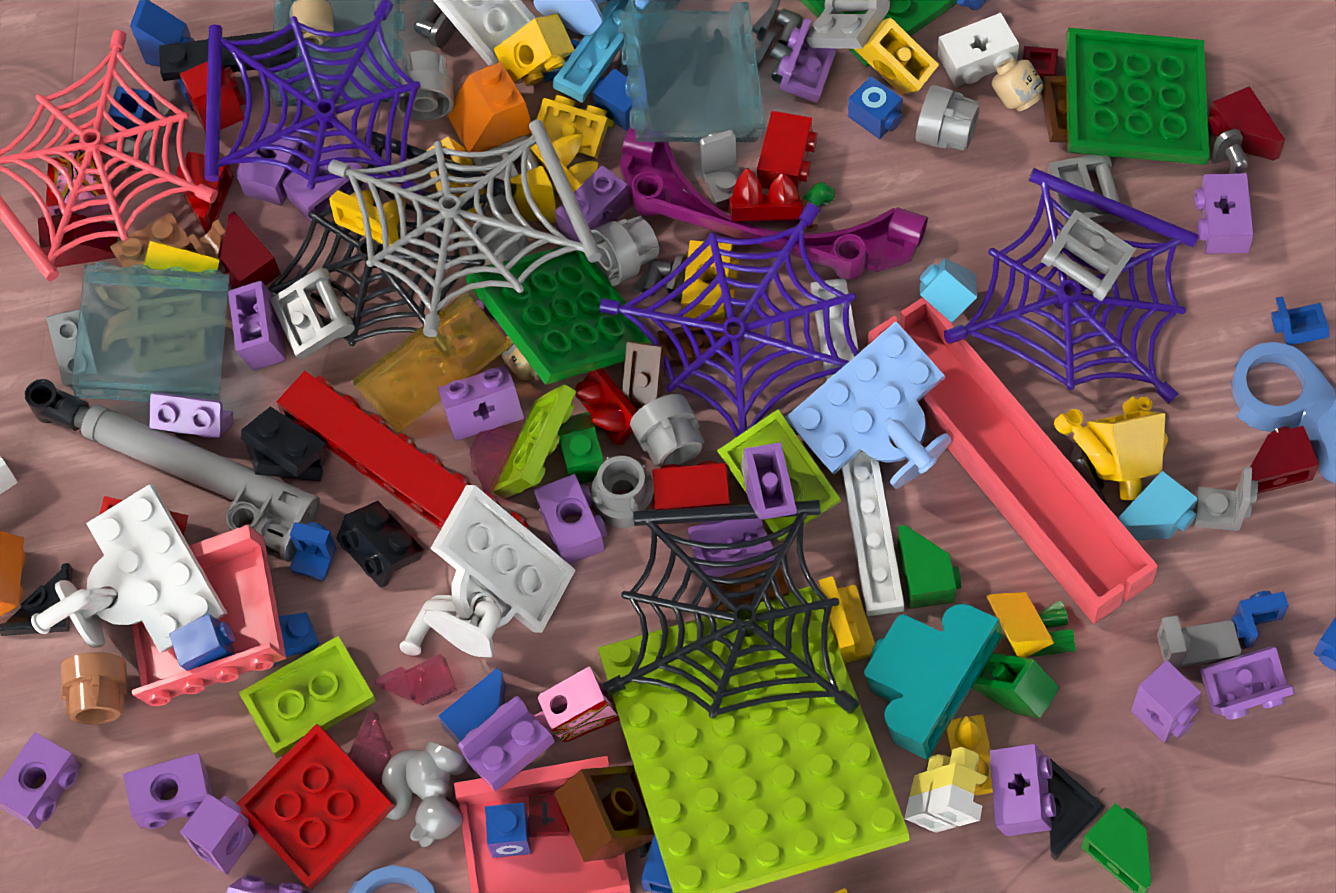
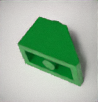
(580, 447)
(926, 570)
(1016, 685)
(1121, 847)

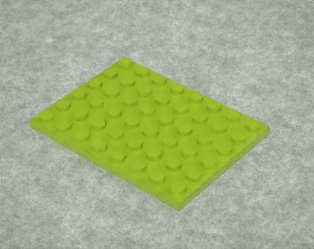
(758, 785)

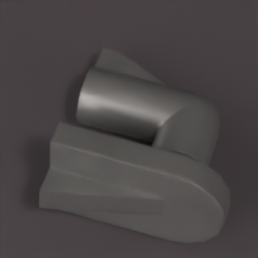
(785, 18)
(438, 32)
(777, 52)
(1229, 147)
(654, 272)

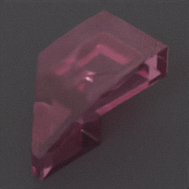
(489, 455)
(420, 683)
(371, 748)

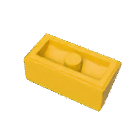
(541, 192)
(163, 256)
(1020, 622)

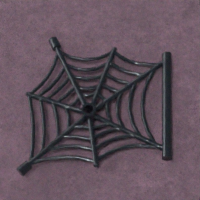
(378, 141)
(748, 628)

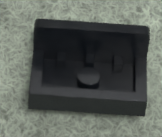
(284, 441)
(377, 542)

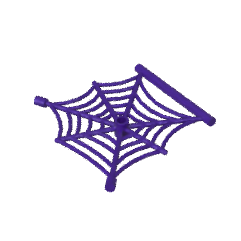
(324, 108)
(807, 217)
(1069, 292)

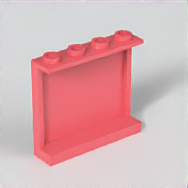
(242, 580)
(554, 860)

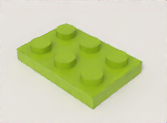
(535, 442)
(804, 474)
(307, 692)

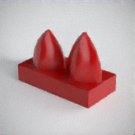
(751, 205)
(606, 405)

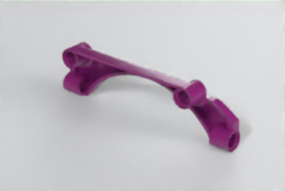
(663, 189)

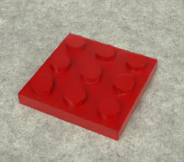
(315, 806)

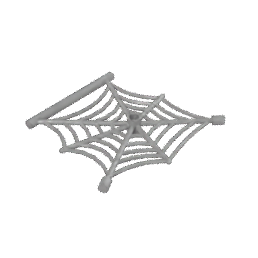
(452, 216)

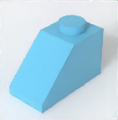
(948, 288)
(1160, 510)

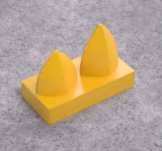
(566, 150)
(348, 214)
(972, 735)

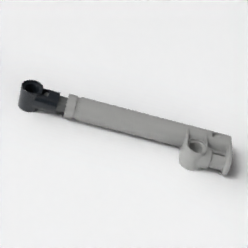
(255, 497)

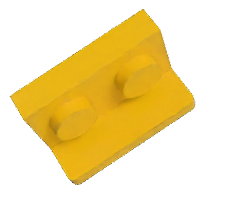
(564, 119)
(848, 621)

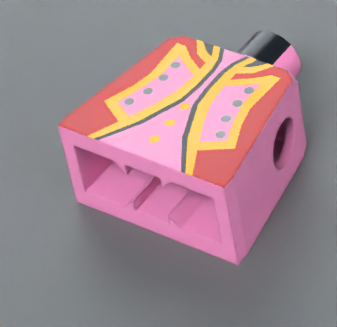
(61, 184)
(576, 706)

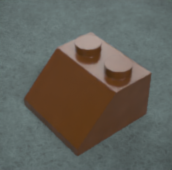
(605, 812)

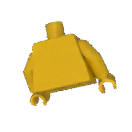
(1121, 445)

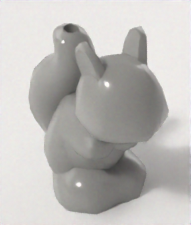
(429, 777)

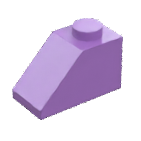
(767, 481)

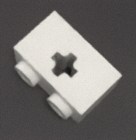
(977, 49)

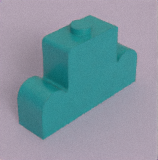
(929, 672)

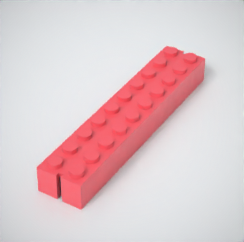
(1026, 473)

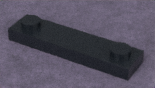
(183, 56)

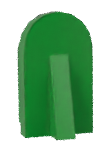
(1064, 639)

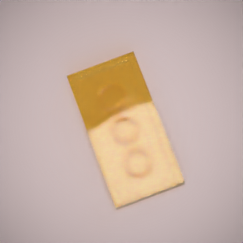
(407, 377)

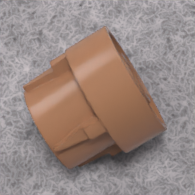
(94, 687)

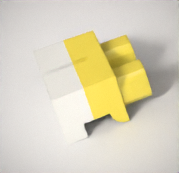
(946, 791)

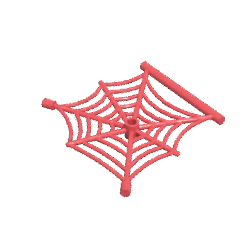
(95, 149)

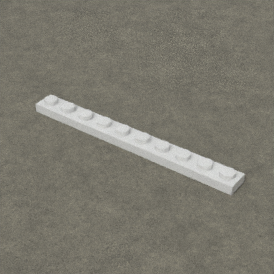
(863, 487)

